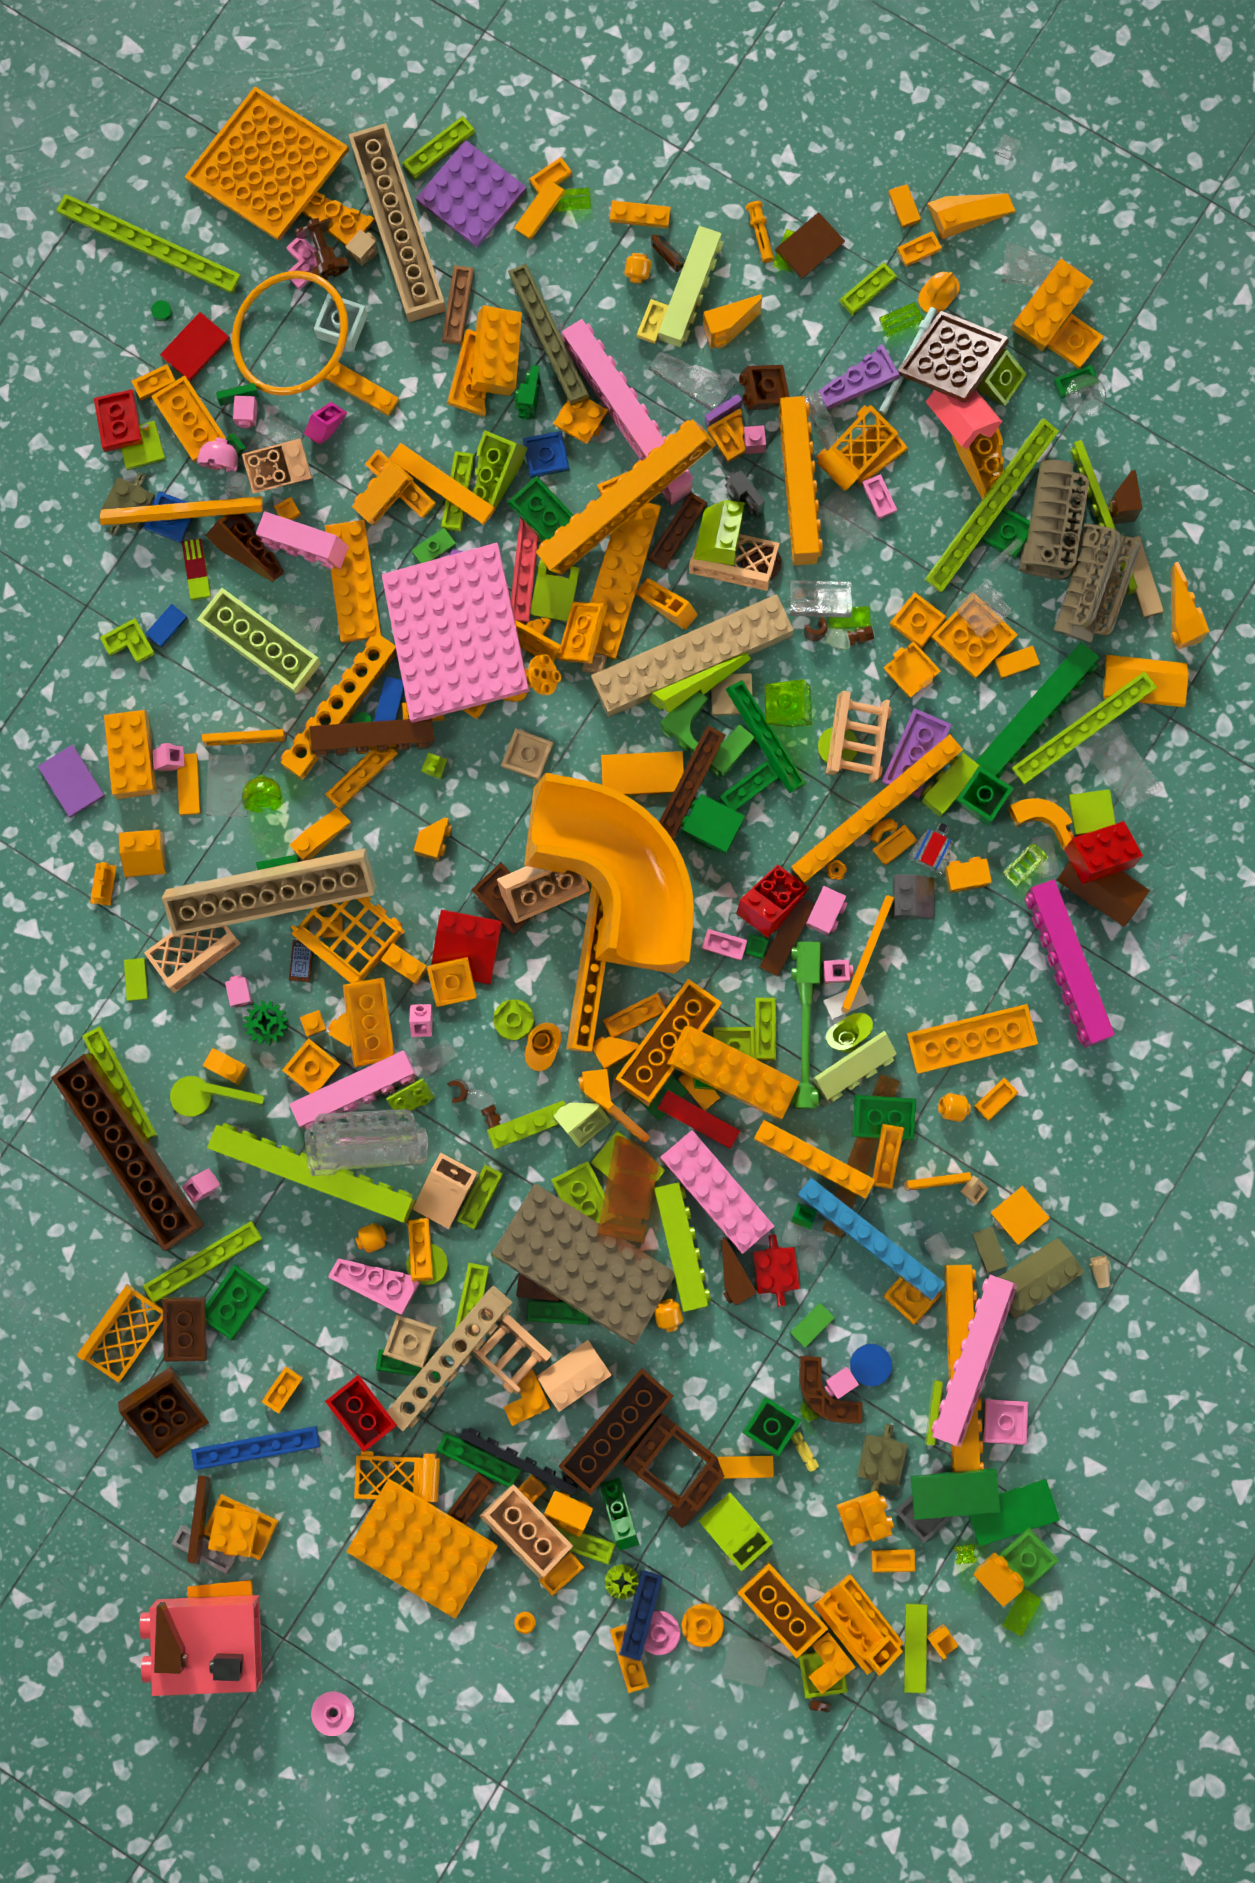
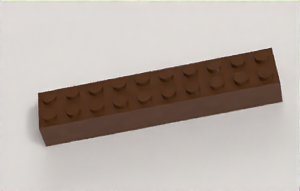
(127, 1152)

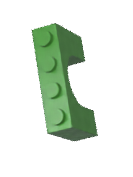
(678, 724)

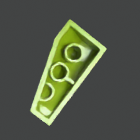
(497, 466)

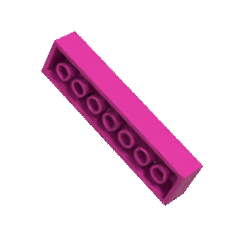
(1069, 964)

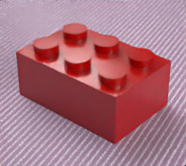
(1103, 852)

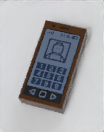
(300, 962)

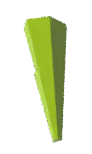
(677, 693)

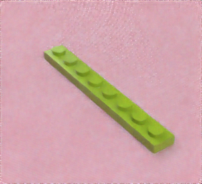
(1099, 506)
(1084, 728)

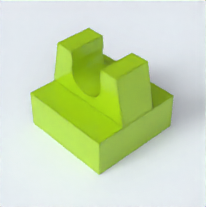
(434, 765)

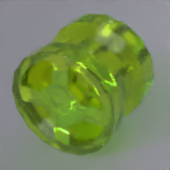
(965, 1554)

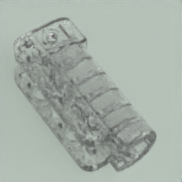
(364, 1143)

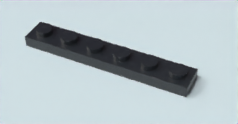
(527, 1464)

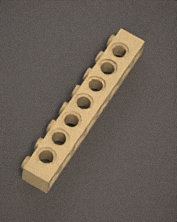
(492, 1300)

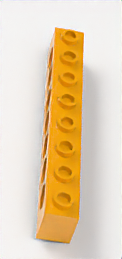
(387, 651)

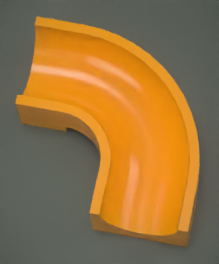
(628, 863)

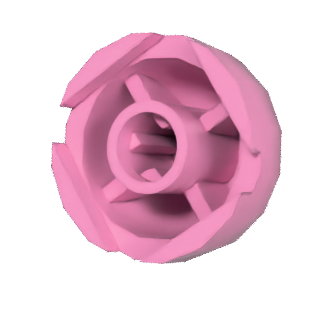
(218, 455)

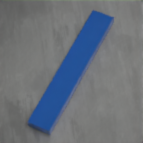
(255, 1448)

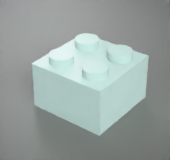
(328, 323)

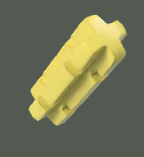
(804, 1451)

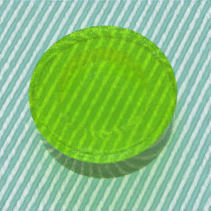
(807, 1413)

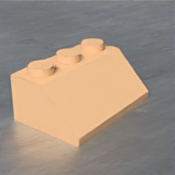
(573, 1375)

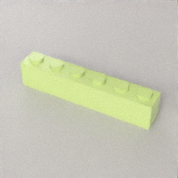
(690, 286)

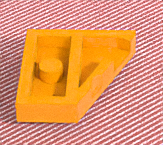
(729, 435)

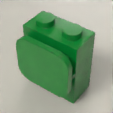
(712, 824)

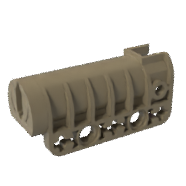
(1052, 519)
(1095, 582)

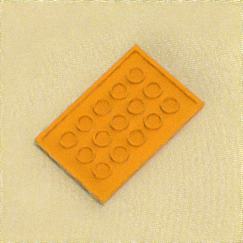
(422, 1548)

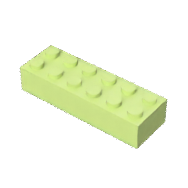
(259, 641)

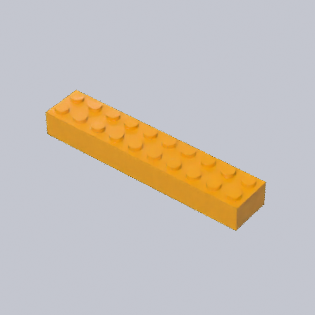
(625, 497)

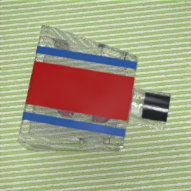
(932, 849)

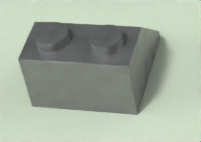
(913, 897)

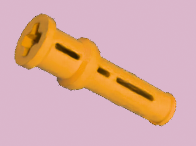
(758, 222)

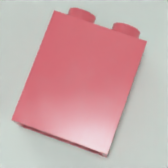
(206, 1629)

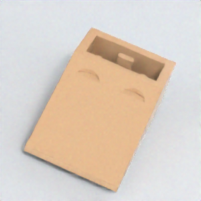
(277, 466)
(445, 1190)

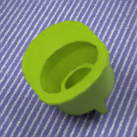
(849, 1032)

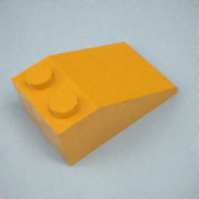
(727, 321)

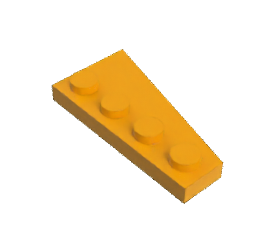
(346, 220)
(460, 392)

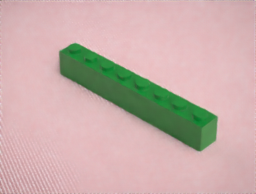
(1038, 709)

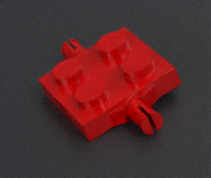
(776, 1270)

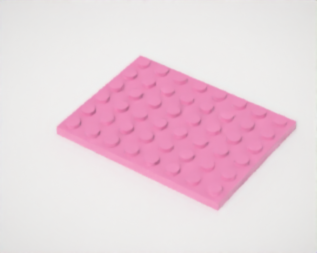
(455, 633)

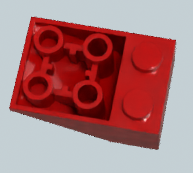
(771, 900)

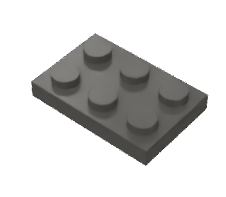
(923, 1528)

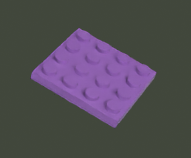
(471, 194)

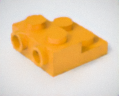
(865, 1518)

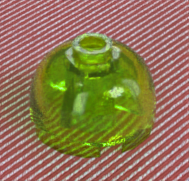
(261, 793)

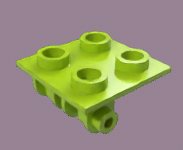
(411, 1096)

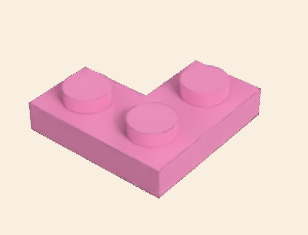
(304, 254)

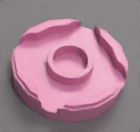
(662, 1633)

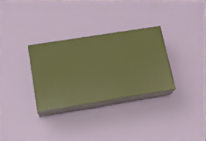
(989, 1249)

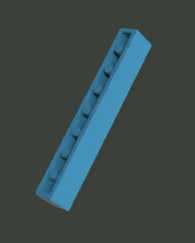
(871, 1239)

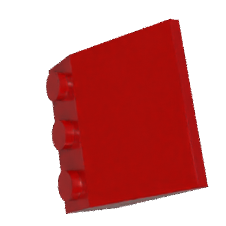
(470, 937)

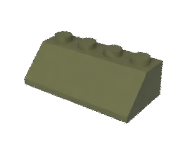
(1041, 1276)

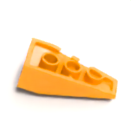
(983, 460)
(1187, 621)

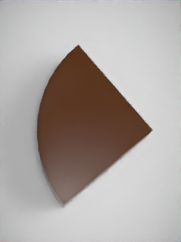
(818, 1705)

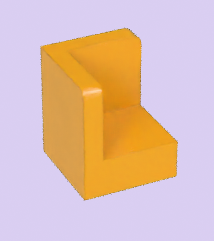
(942, 1641)

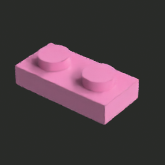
(879, 497)
(724, 944)

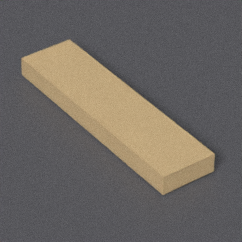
(1146, 592)

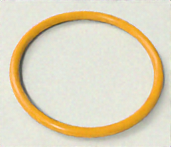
(336, 355)

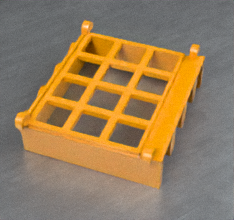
(329, 956)

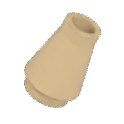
(1101, 1270)

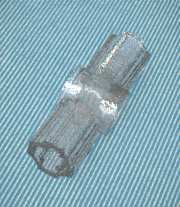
(826, 433)

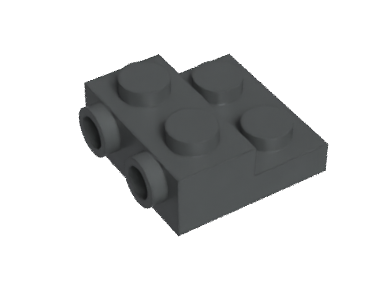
(742, 490)

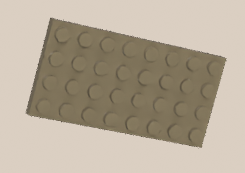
(584, 1269)

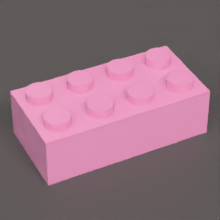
(302, 541)

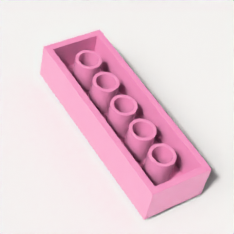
(355, 1089)
(716, 1192)

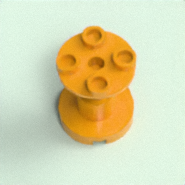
(541, 676)

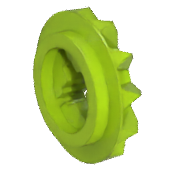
(629, 1575)

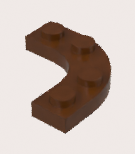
(819, 1400)

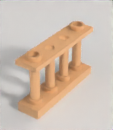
(839, 743)
(523, 1340)

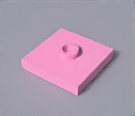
(1005, 1422)

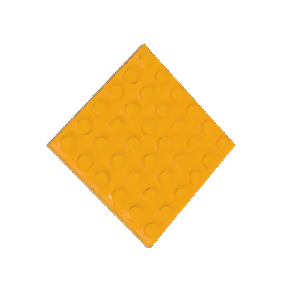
(266, 163)

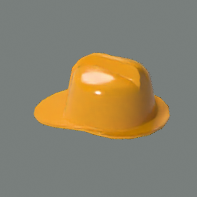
(939, 291)
(542, 1046)

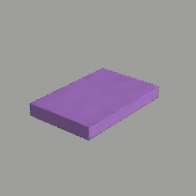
(71, 781)

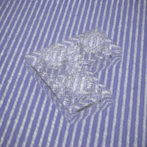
(428, 1060)
(809, 1241)

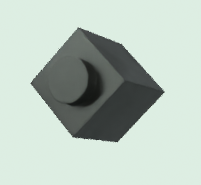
(227, 1667)

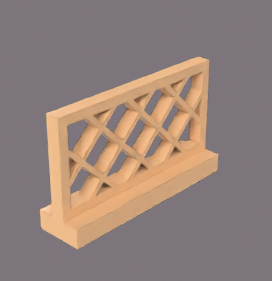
(738, 575)
(198, 963)

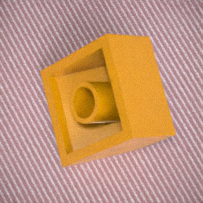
(142, 853)
(595, 1083)

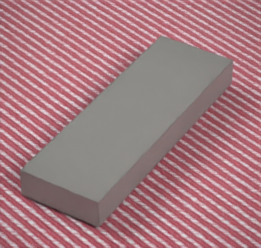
(214, 1558)

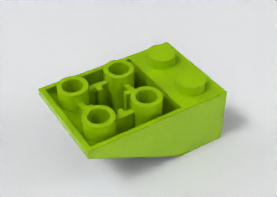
(735, 1531)

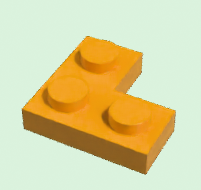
(532, 1400)
(835, 1663)

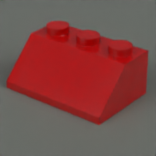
(361, 1413)

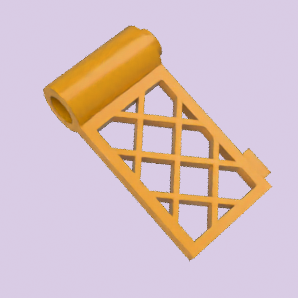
(837, 464)
(425, 1475)

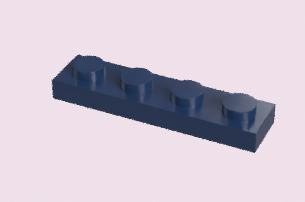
(640, 1615)

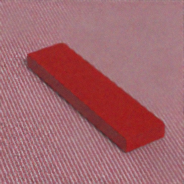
(698, 1119)

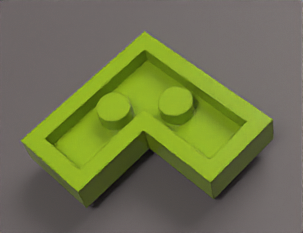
(129, 636)

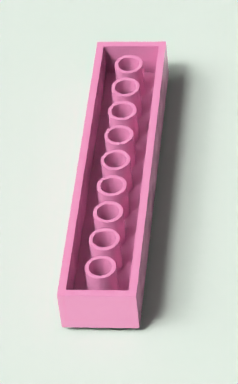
(619, 400)

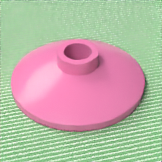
(329, 1724)

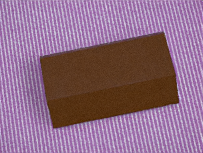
(1113, 895)

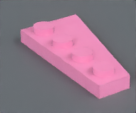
(382, 1286)

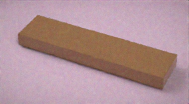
(457, 305)

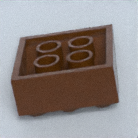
(162, 1412)

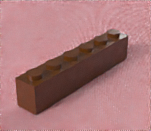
(370, 736)

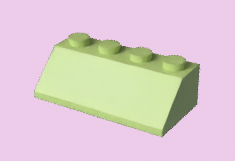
(855, 1066)

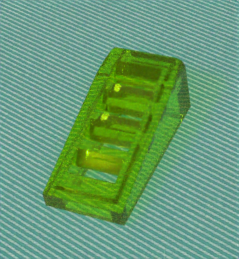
(1029, 869)

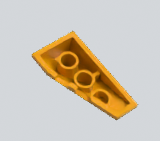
(965, 212)

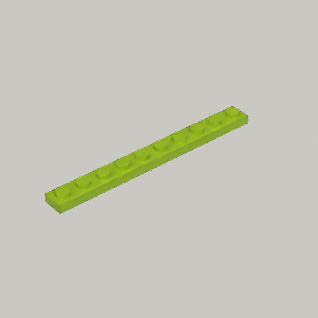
(148, 243)
(991, 505)

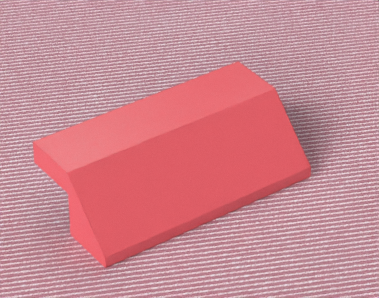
(963, 418)

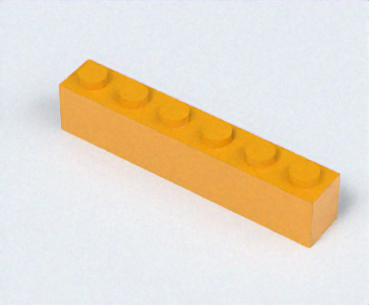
(814, 1159)

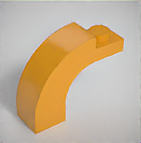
(1044, 811)

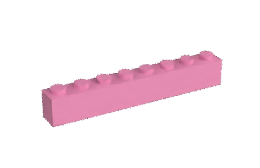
(974, 1360)

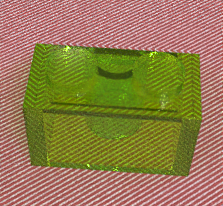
(788, 703)

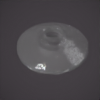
(1095, 395)

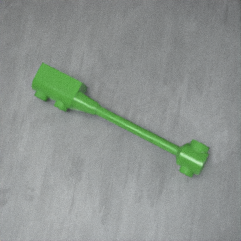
(807, 975)

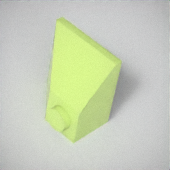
(581, 1121)

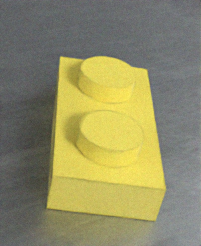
(652, 321)

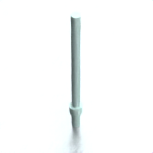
(896, 384)

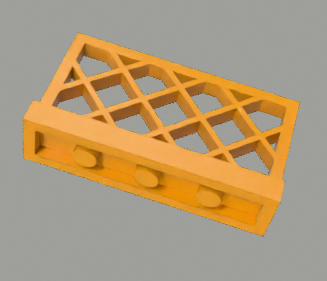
(108, 1321)

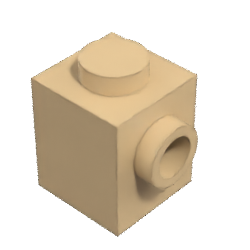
(362, 247)

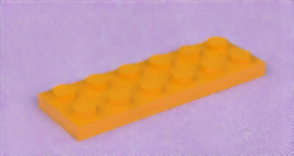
(354, 584)
(972, 1039)

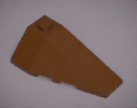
(237, 538)

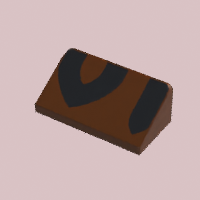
(667, 252)

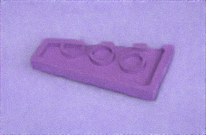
(866, 376)

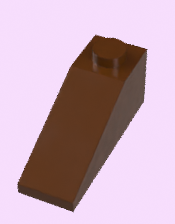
(736, 1281)
(169, 1647)

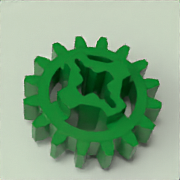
(256, 1024)

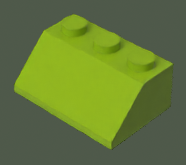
(720, 532)

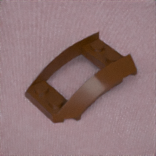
(651, 1445)

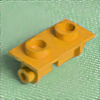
(103, 884)

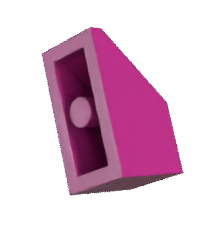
(324, 422)

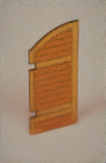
(628, 1192)

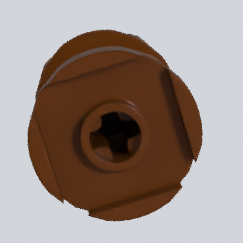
(325, 255)

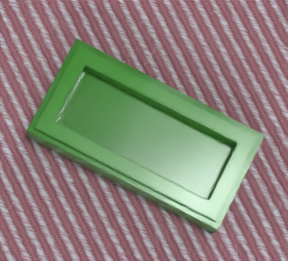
(812, 1324)

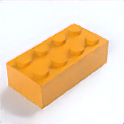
(1051, 304)
(496, 350)
(130, 754)
(782, 1610)

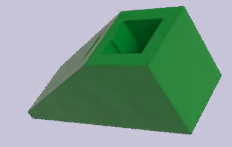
(619, 1514)

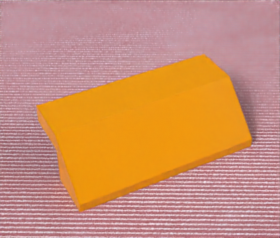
(1168, 676)
(854, 1619)

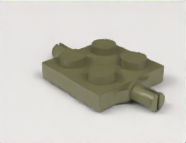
(126, 495)
(882, 1459)

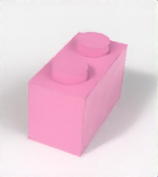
(826, 910)

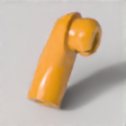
(881, 827)

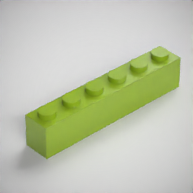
(681, 1246)

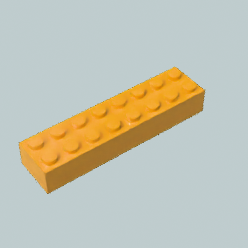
(800, 481)

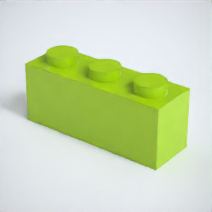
(949, 784)

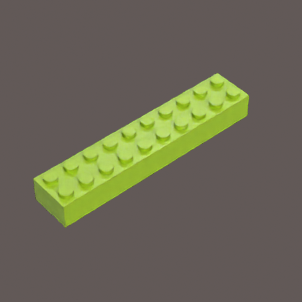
(287, 1164)

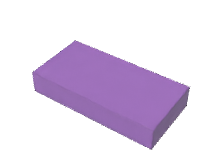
(723, 410)

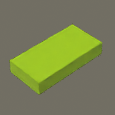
(136, 979)

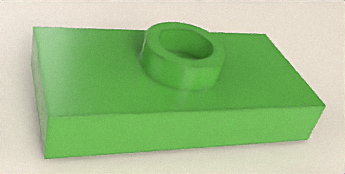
(434, 546)

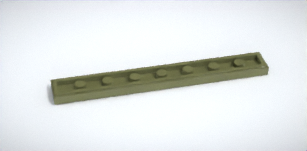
(548, 334)

